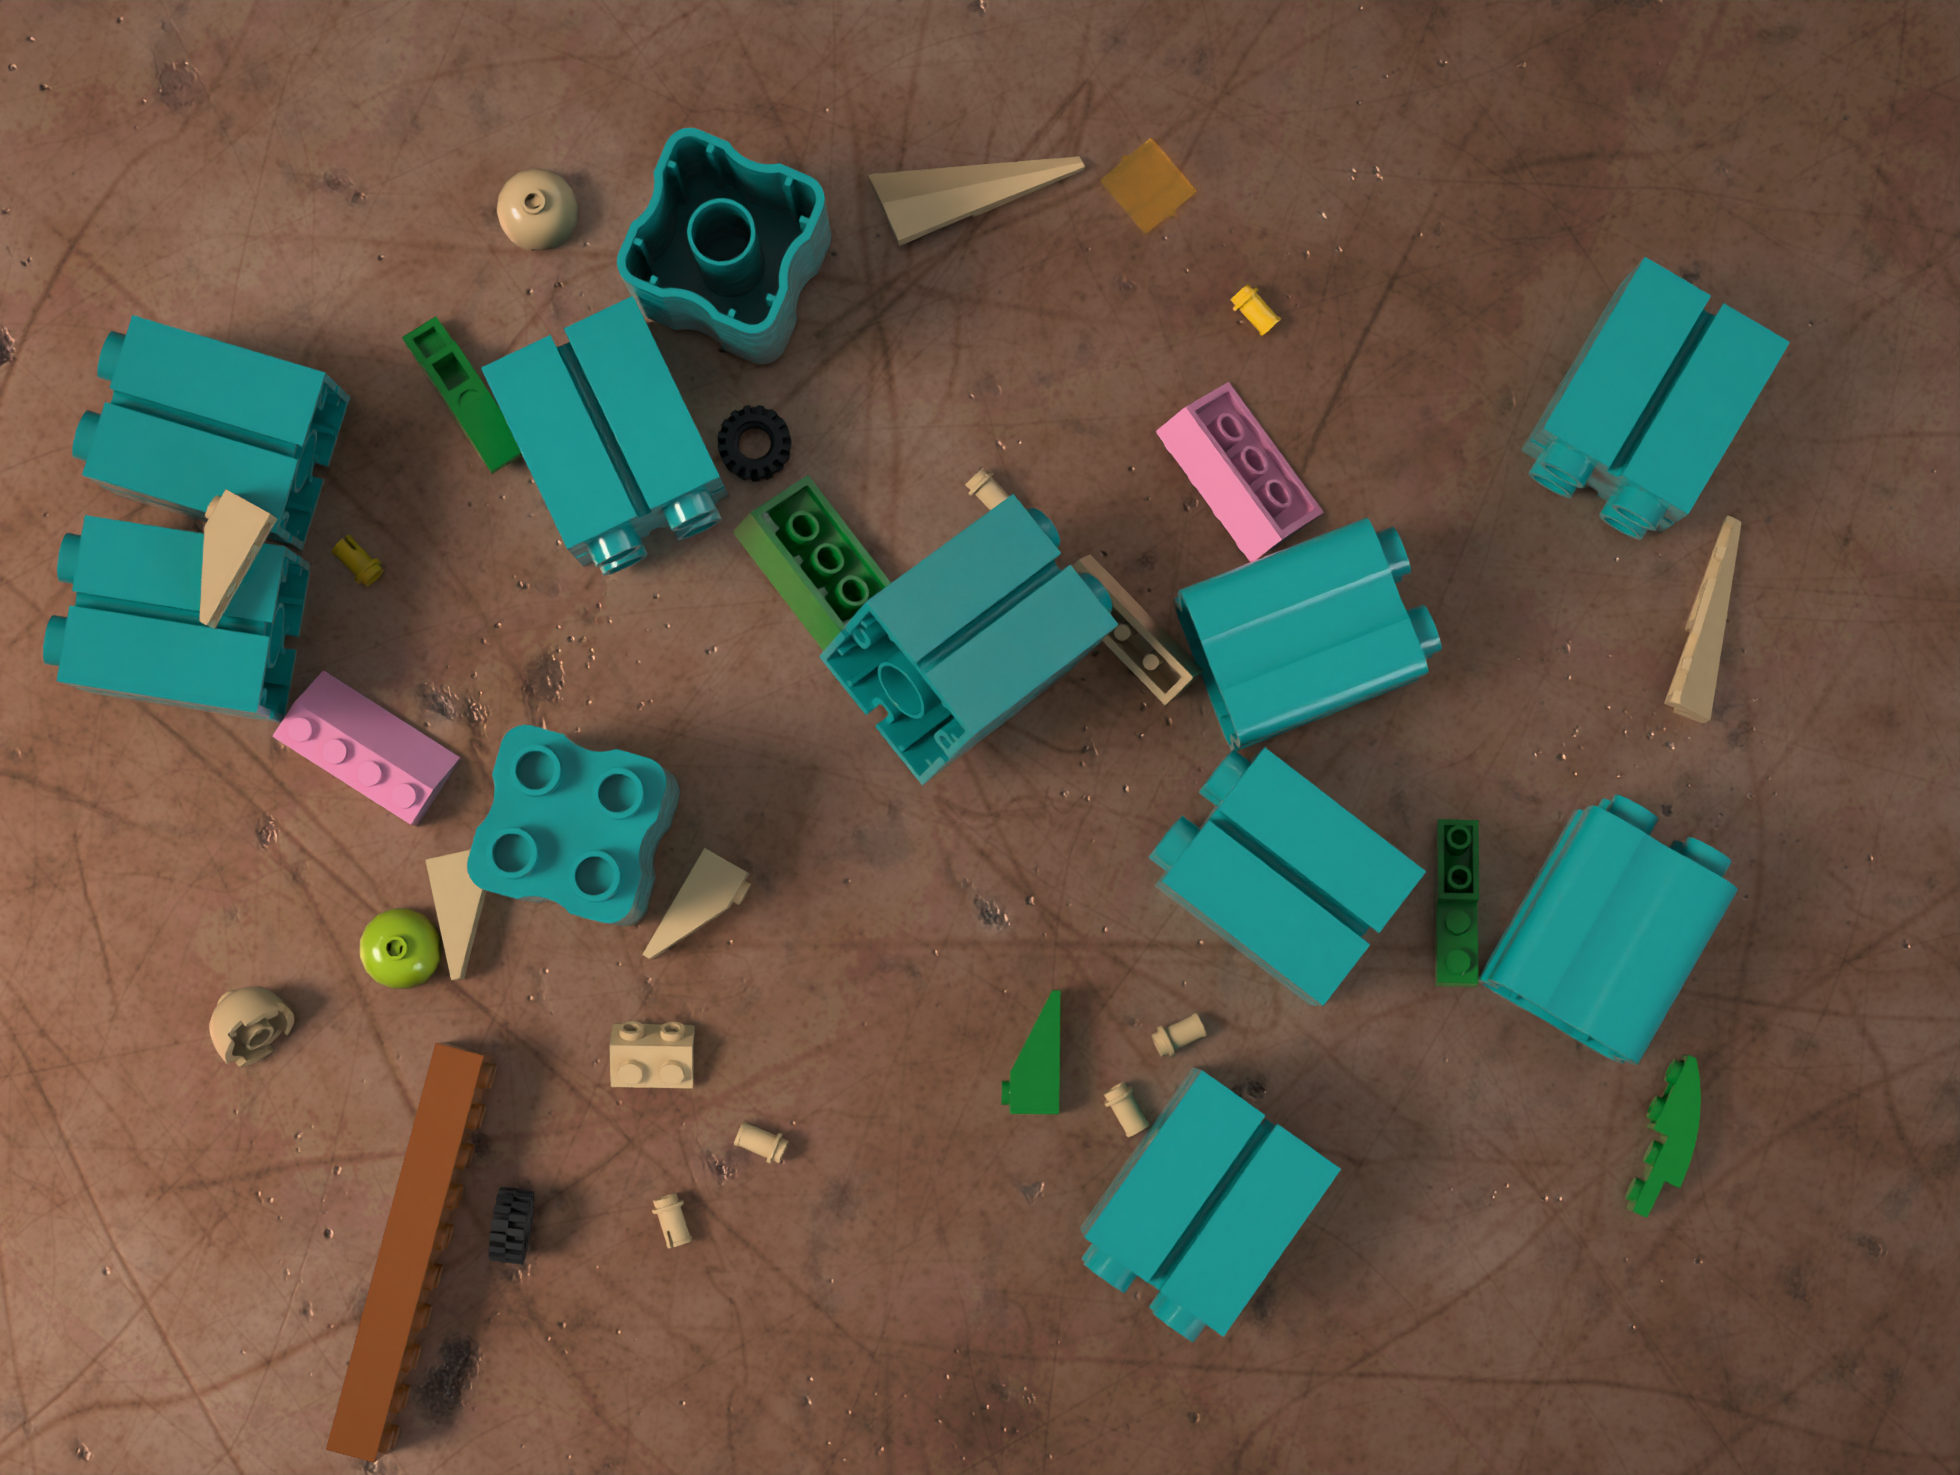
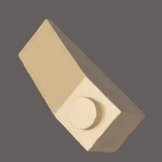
(230, 545)
(704, 896)
(457, 908)

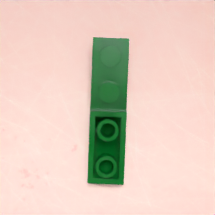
(463, 394)
(1456, 903)
(1677, 1121)

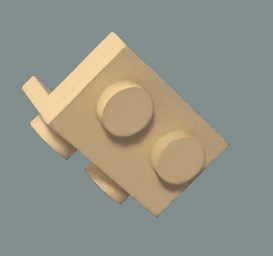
(652, 1055)

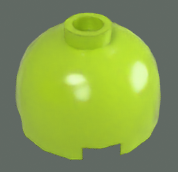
(420, 950)

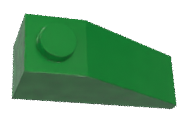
(1036, 1071)

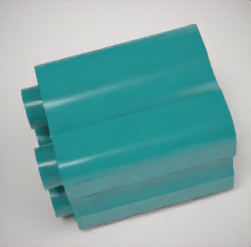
(725, 245)
(1306, 632)
(574, 826)
(1611, 929)

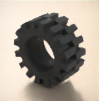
(750, 418)
(511, 1225)

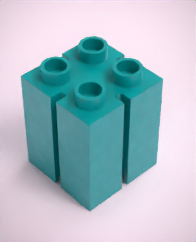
(1652, 401)
(210, 420)
(607, 437)
(141, 630)
(969, 637)
(1284, 874)
(1204, 1206)

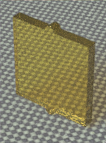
(1148, 186)

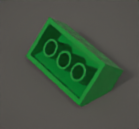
(811, 558)

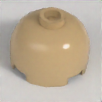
(537, 209)
(248, 1023)

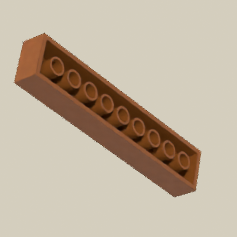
(410, 1252)

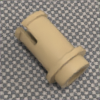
(986, 489)
(1178, 1035)
(1126, 1109)
(761, 1142)
(672, 1220)

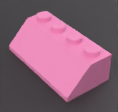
(1239, 471)
(367, 747)

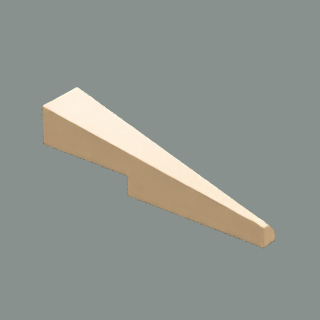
(933, 198)
(1698, 667)

